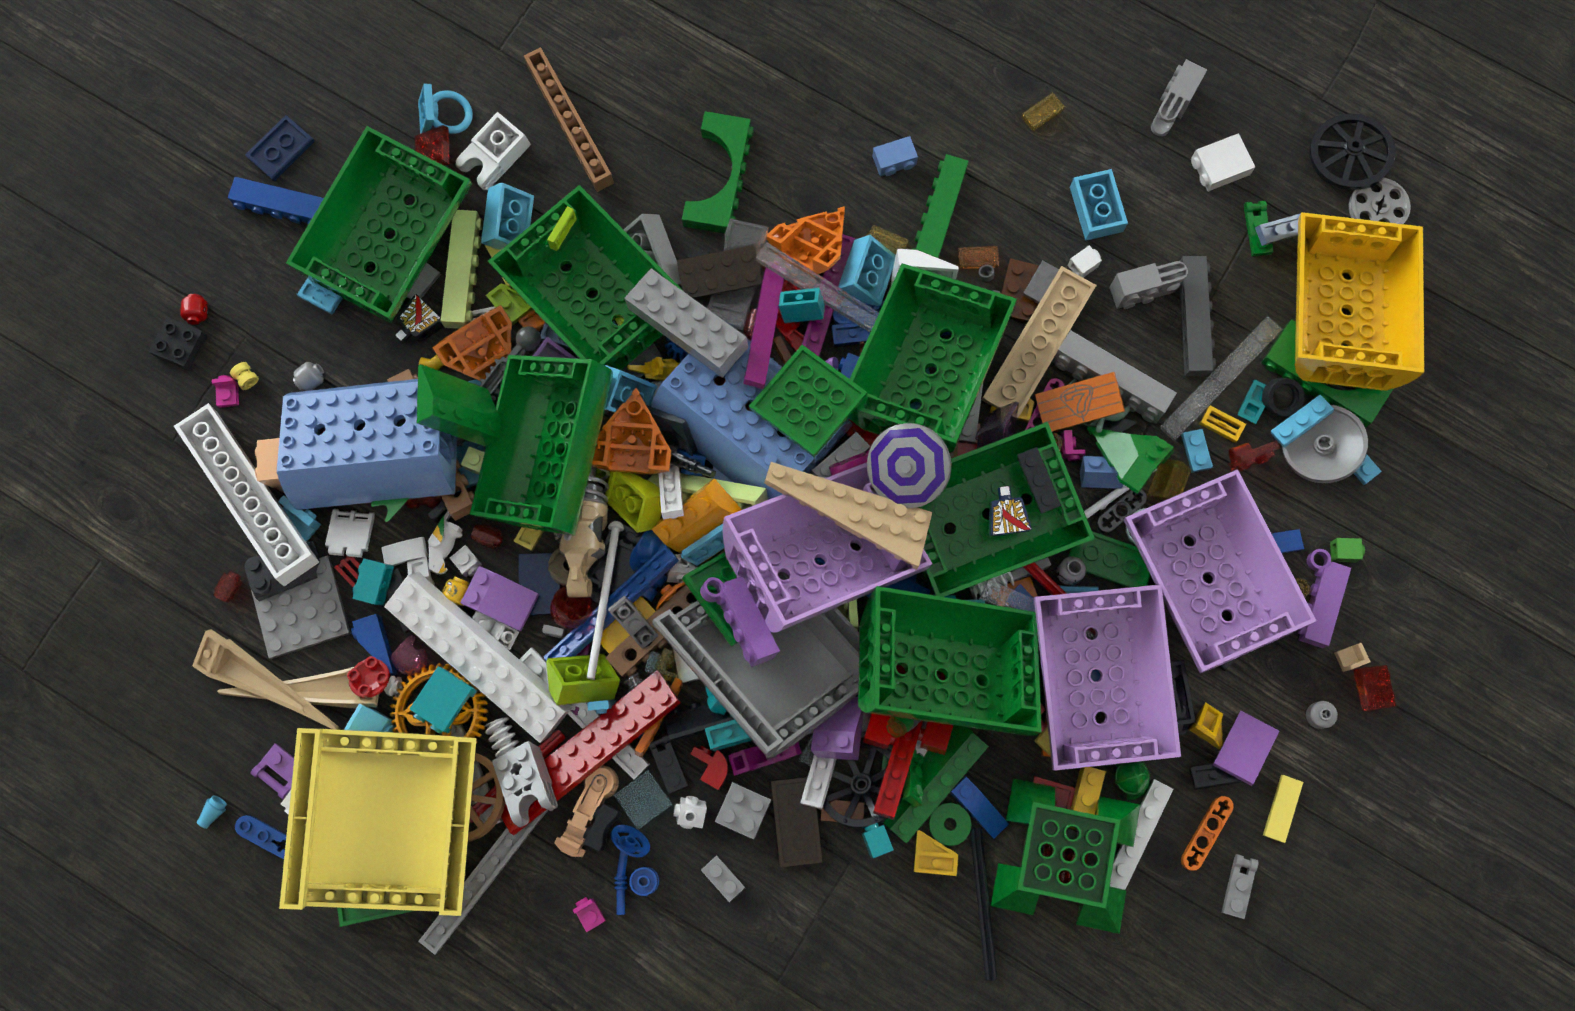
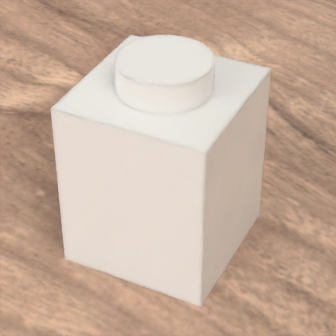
(1085, 261)

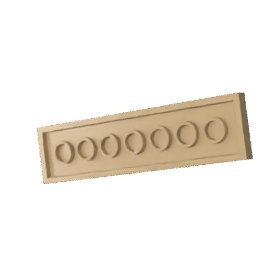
(1039, 340)

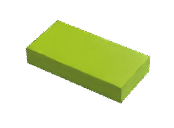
(562, 228)

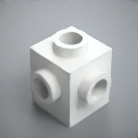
(681, 568)
(690, 812)

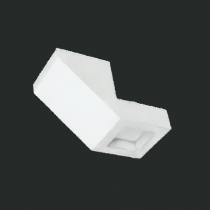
(500, 631)

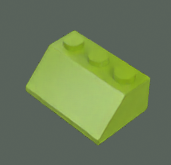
(570, 684)

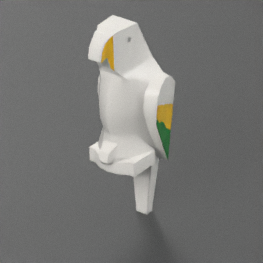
(442, 543)

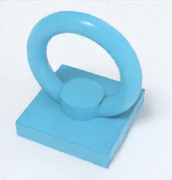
(429, 109)

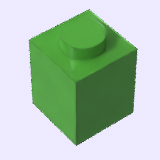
(1347, 550)

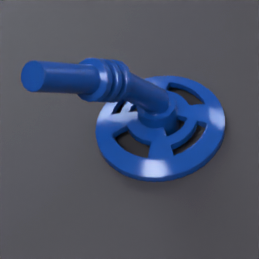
(627, 847)

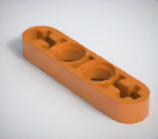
(1210, 835)

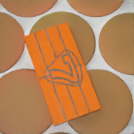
(1080, 402)

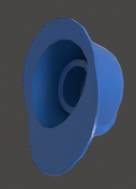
(645, 549)

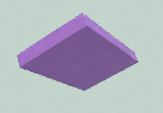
(1246, 748)

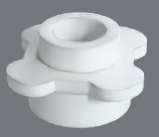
(393, 684)

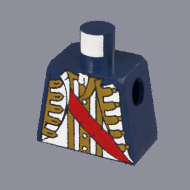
(1008, 514)

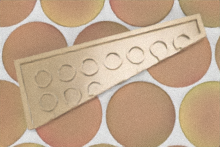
(864, 514)

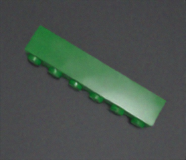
(941, 205)

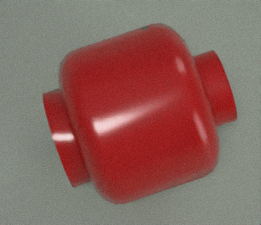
(194, 309)

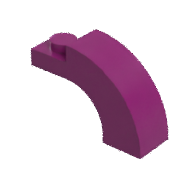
(754, 758)

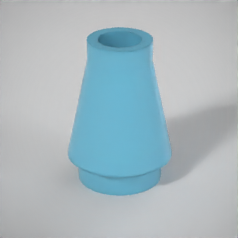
(212, 810)

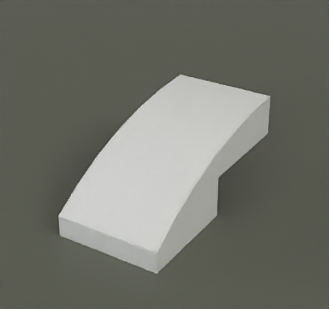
(404, 551)

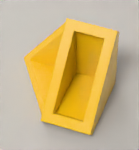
(1209, 725)

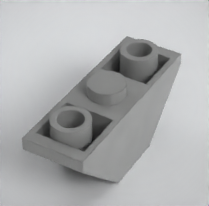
(633, 621)

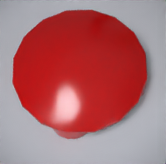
(368, 677)

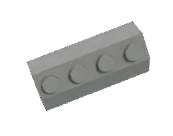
(652, 238)

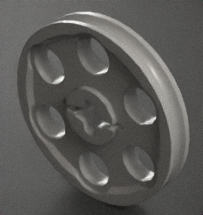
(1387, 204)

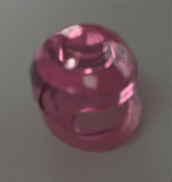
(408, 659)

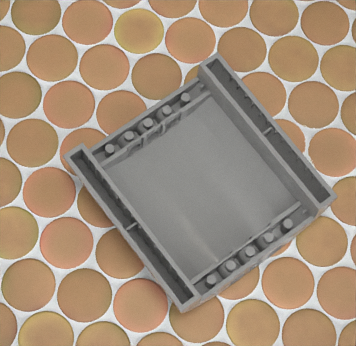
(781, 697)

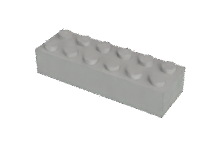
(686, 322)
(1136, 388)

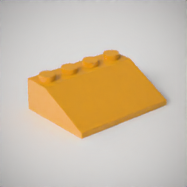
(702, 514)

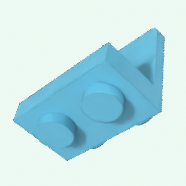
(302, 520)

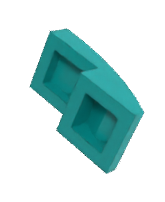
(1252, 405)

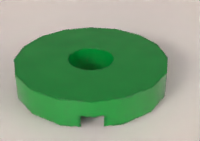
(962, 820)

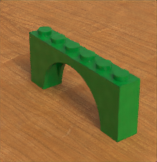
(733, 136)
(1362, 402)

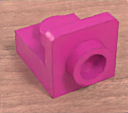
(226, 391)
(1069, 443)
(589, 913)

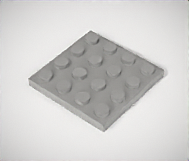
(303, 614)

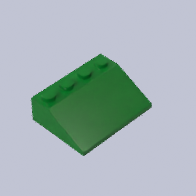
(456, 407)

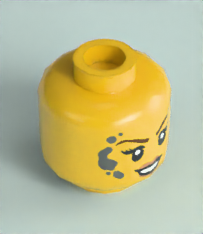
(455, 590)

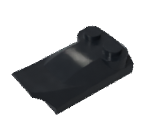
(674, 430)
(263, 582)
(1182, 697)

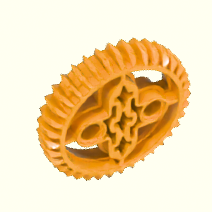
(400, 712)

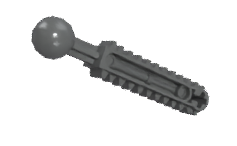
(527, 340)

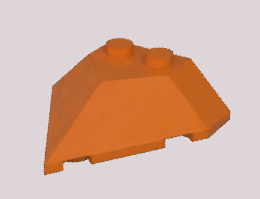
(812, 239)
(477, 344)
(632, 441)

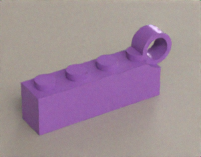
(1325, 599)
(744, 618)

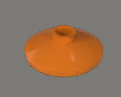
(667, 592)

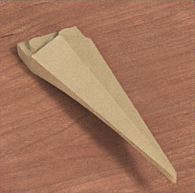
(231, 664)
(321, 689)

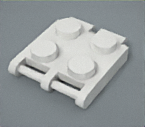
(349, 533)

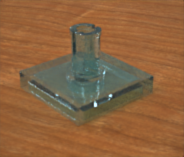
(643, 799)

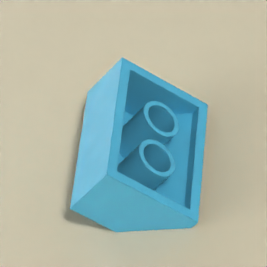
(506, 215)
(867, 270)
(369, 720)

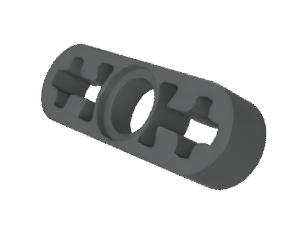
(1128, 497)

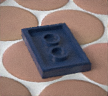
(280, 148)
(536, 577)

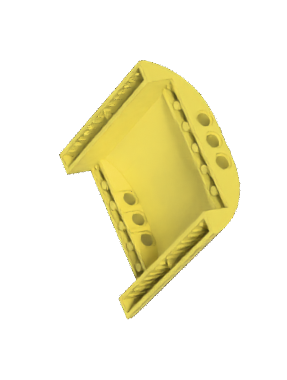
(378, 821)

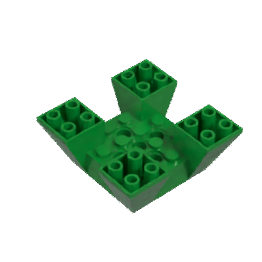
(1089, 886)

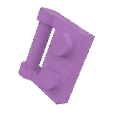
(281, 763)

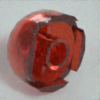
(569, 611)

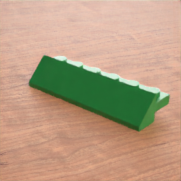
(939, 778)

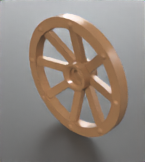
(499, 801)

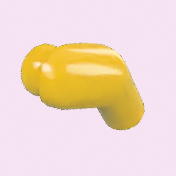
(434, 363)

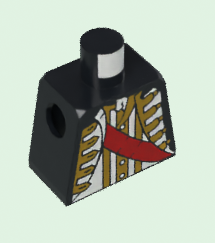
(418, 321)

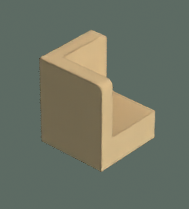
(1352, 657)

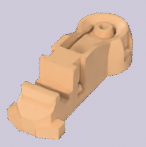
(597, 788)

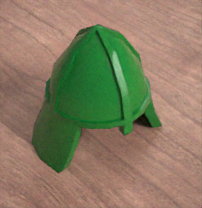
(1132, 778)

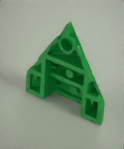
(1132, 455)

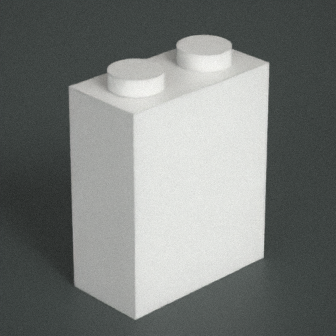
(1222, 162)

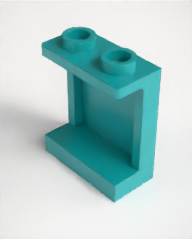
(441, 700)
(726, 735)

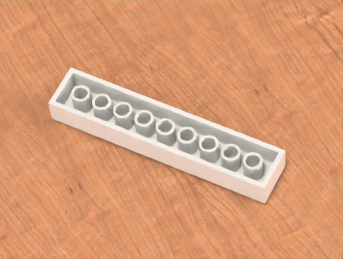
(246, 498)
(477, 656)

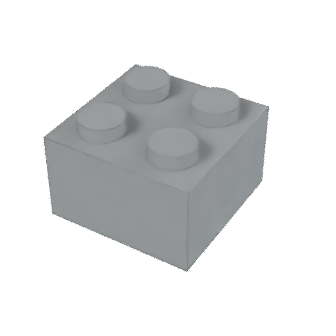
(743, 810)

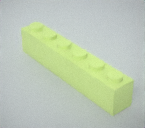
(461, 269)
(742, 494)

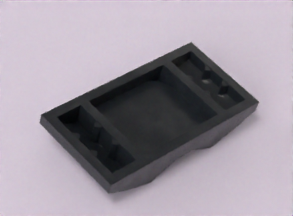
(622, 571)

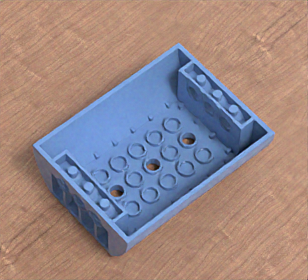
(725, 431)
(364, 464)

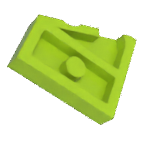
(510, 301)

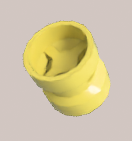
(245, 377)

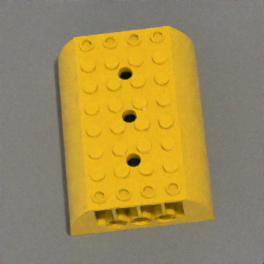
(1382, 295)

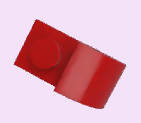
(717, 766)

